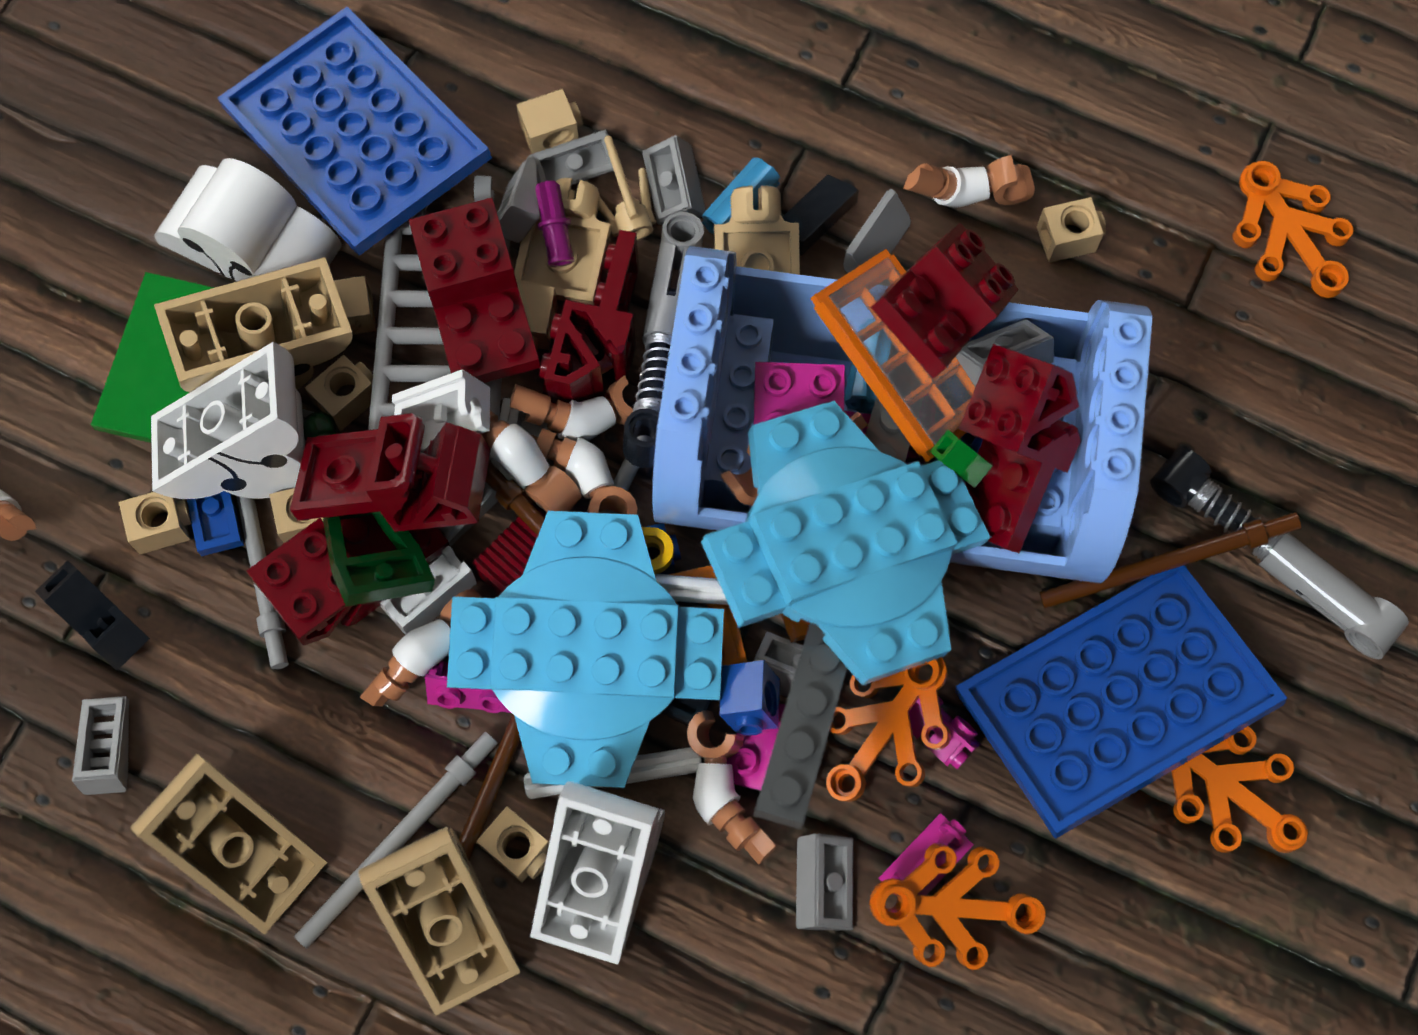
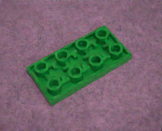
(142, 370)

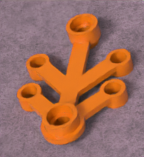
(1291, 224)
(891, 720)
(1223, 784)
(948, 905)

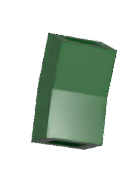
(961, 458)

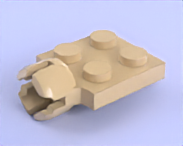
(760, 235)
(588, 242)

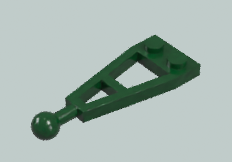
(377, 574)

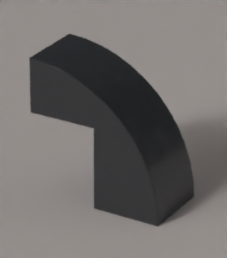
(92, 615)

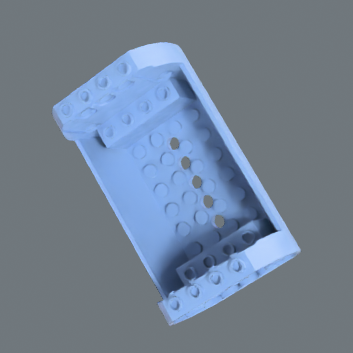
(750, 315)

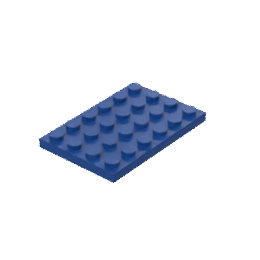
(354, 130)
(1119, 697)

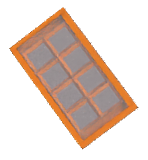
(913, 399)

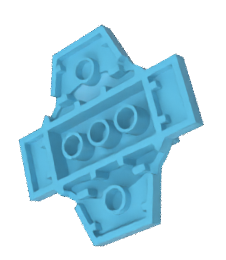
(846, 542)
(585, 649)

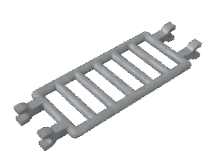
(388, 334)

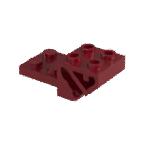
(474, 291)
(945, 299)
(595, 331)
(1018, 418)
(391, 476)
(300, 578)

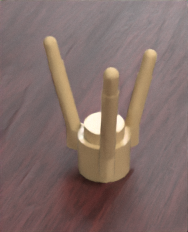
(630, 213)

